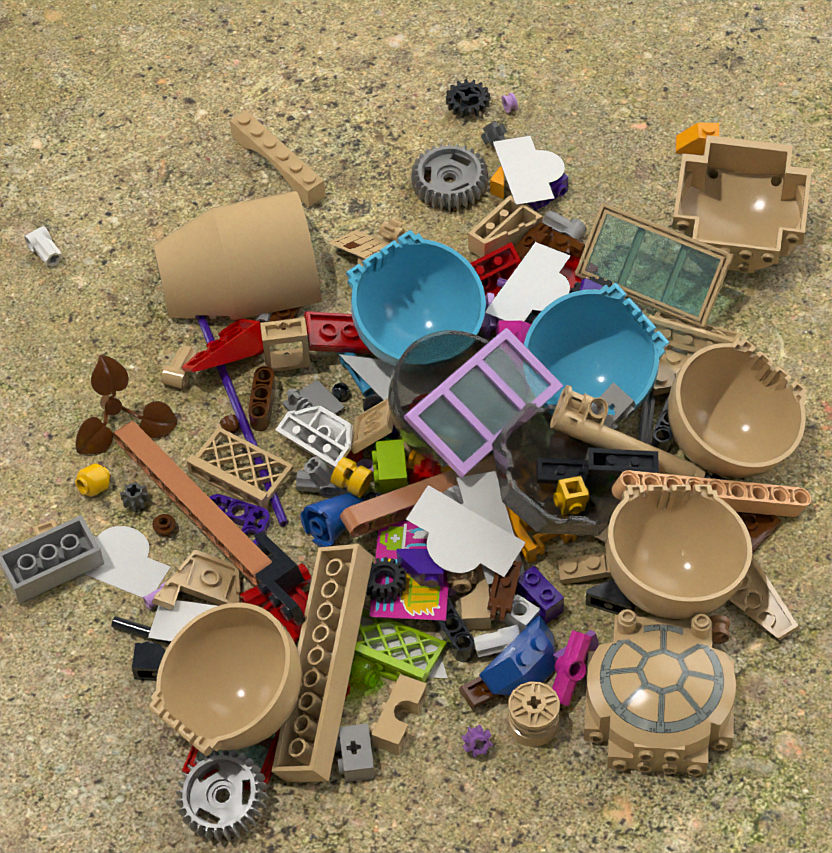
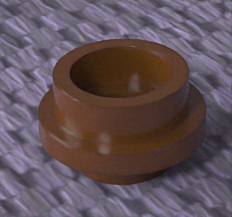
(164, 530)

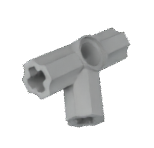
(317, 478)

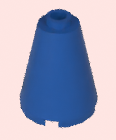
(324, 520)

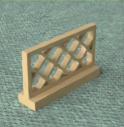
(689, 336)
(226, 480)

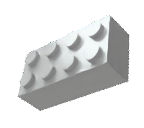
(50, 559)

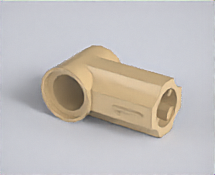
(173, 373)

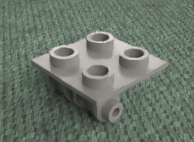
(311, 396)

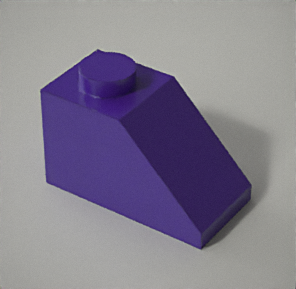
(421, 567)

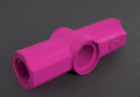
(573, 657)

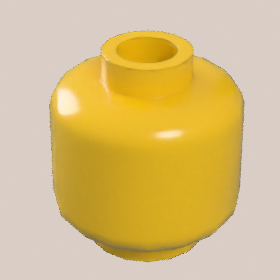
(92, 480)

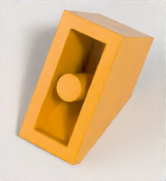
(694, 138)

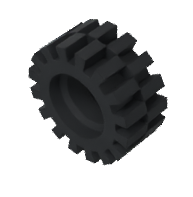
(389, 590)

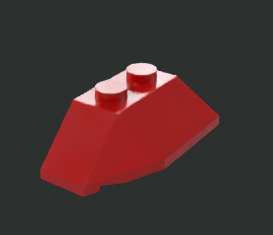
(495, 265)

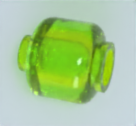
(363, 674)

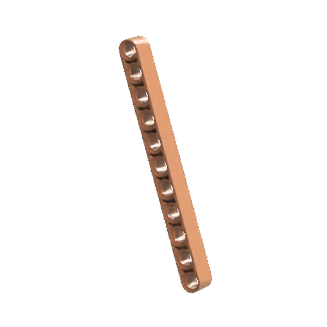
(192, 500)

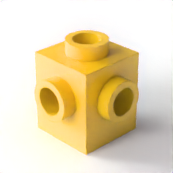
(571, 495)

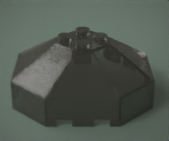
(515, 456)

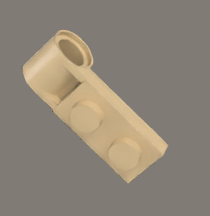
(583, 568)

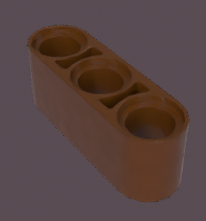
(262, 387)

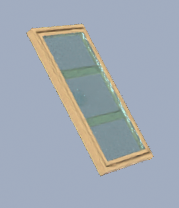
(655, 264)

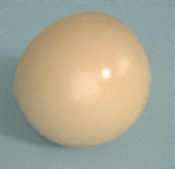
(735, 410)
(677, 549)
(228, 678)

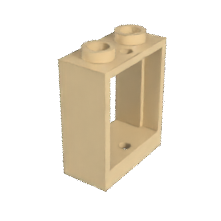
(294, 332)

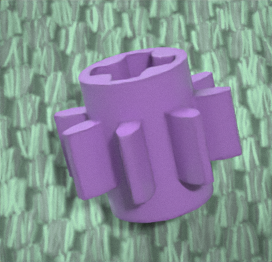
(479, 747)

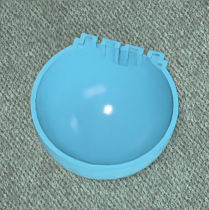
(413, 293)
(595, 341)

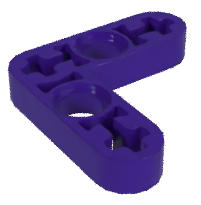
(248, 519)

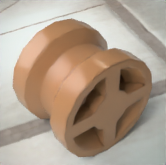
(719, 628)

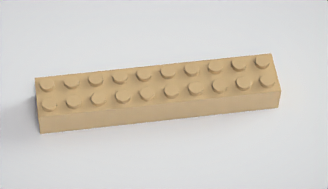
(326, 658)

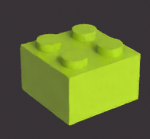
(389, 466)

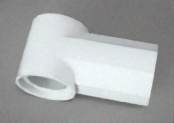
(41, 243)
(495, 642)

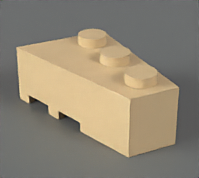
(503, 225)

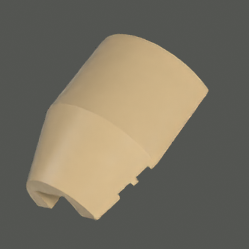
(240, 260)

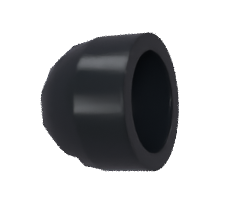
(341, 392)

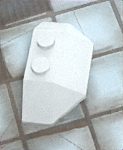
(318, 433)

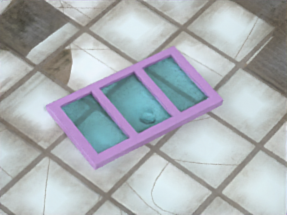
(480, 400)

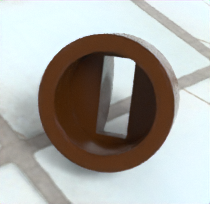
(230, 423)

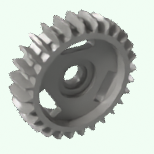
(450, 161)
(233, 813)

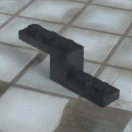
(596, 465)
(279, 579)

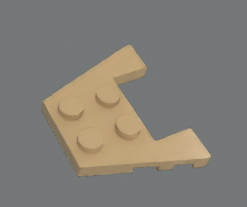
(204, 578)

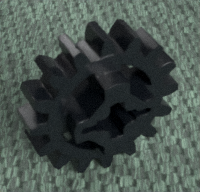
(467, 98)

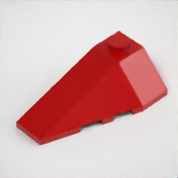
(236, 342)

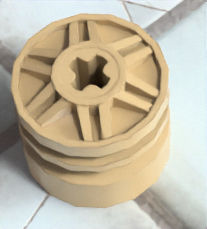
(532, 725)

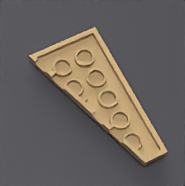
(763, 604)

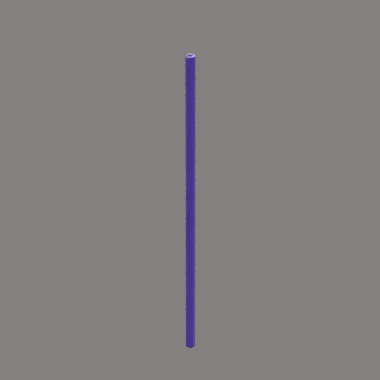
(244, 425)

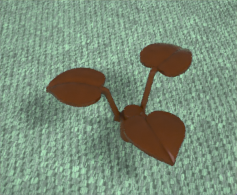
(106, 379)

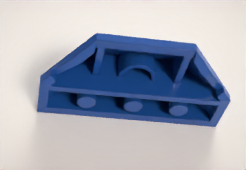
(523, 660)

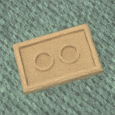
(371, 426)

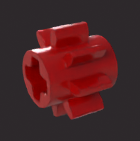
(426, 470)

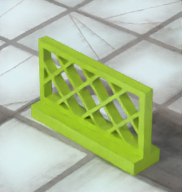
(389, 666)

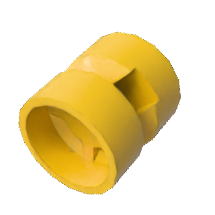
(357, 482)

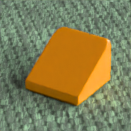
(497, 183)

